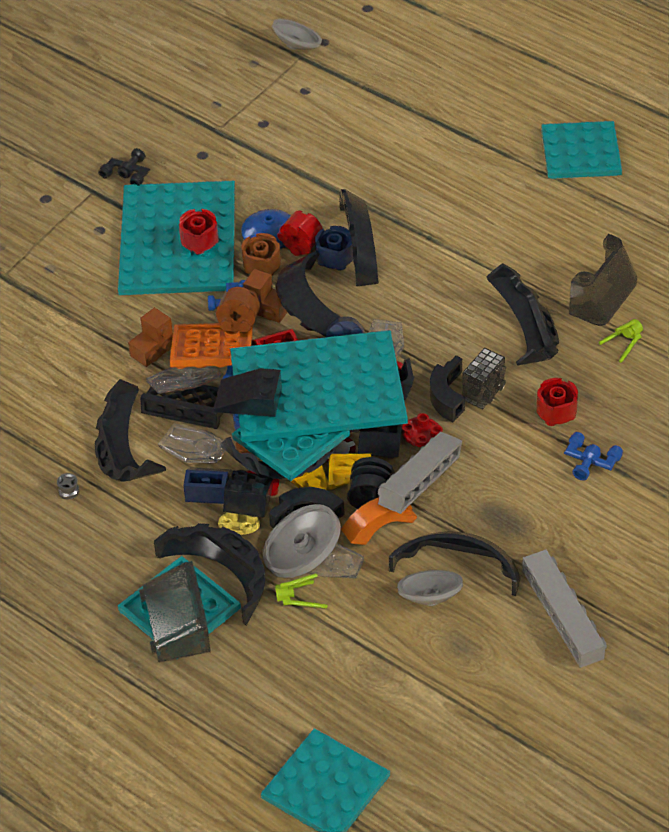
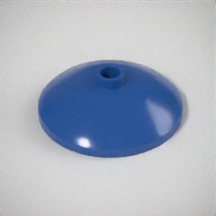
(265, 221)

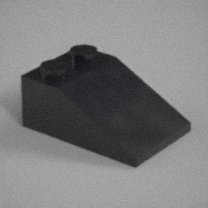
(250, 393)

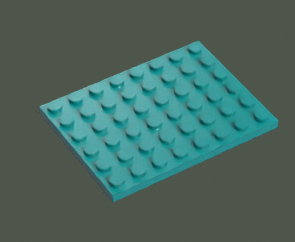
(151, 243)
(326, 385)

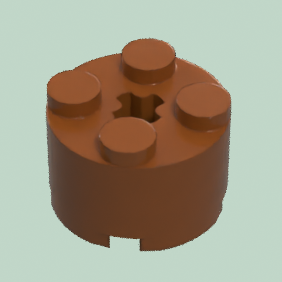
(261, 253)
(237, 310)

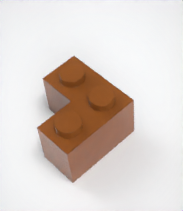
(261, 286)
(154, 338)

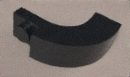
(443, 398)
(303, 497)

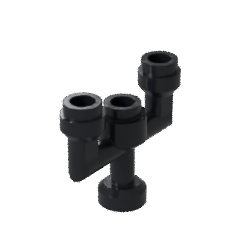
(126, 169)

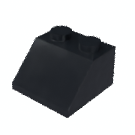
(380, 441)

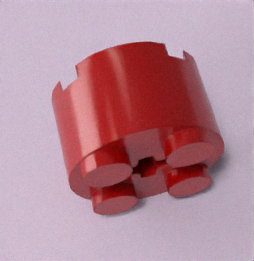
(198, 230)
(299, 232)
(557, 401)

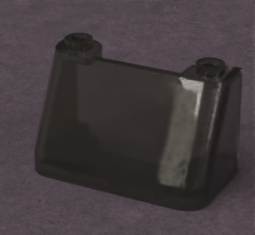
(601, 295)
(176, 614)

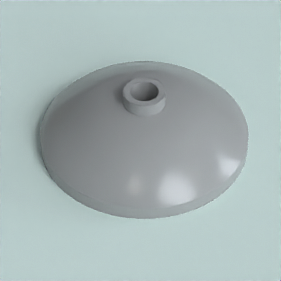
(296, 34)
(430, 586)

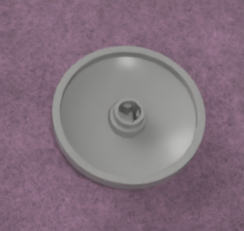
(301, 541)

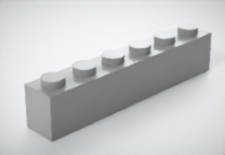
(419, 472)
(563, 608)

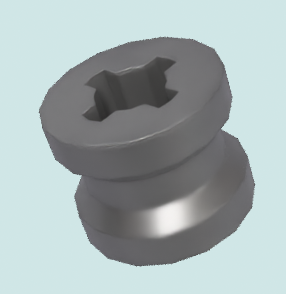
(68, 486)

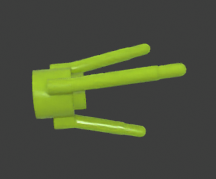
(630, 330)
(285, 592)

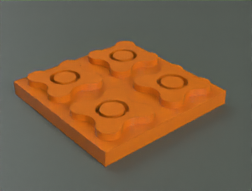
(205, 345)

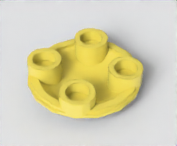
(239, 523)

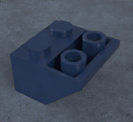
(205, 485)

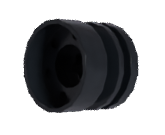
(366, 478)

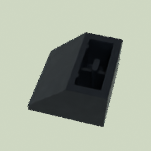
(247, 494)

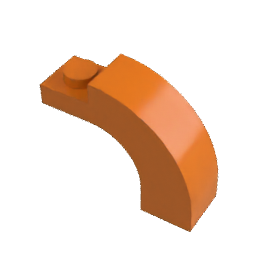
(370, 518)

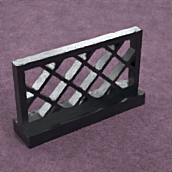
(183, 409)

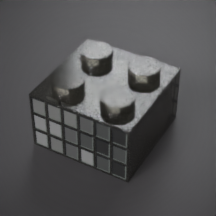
(483, 378)

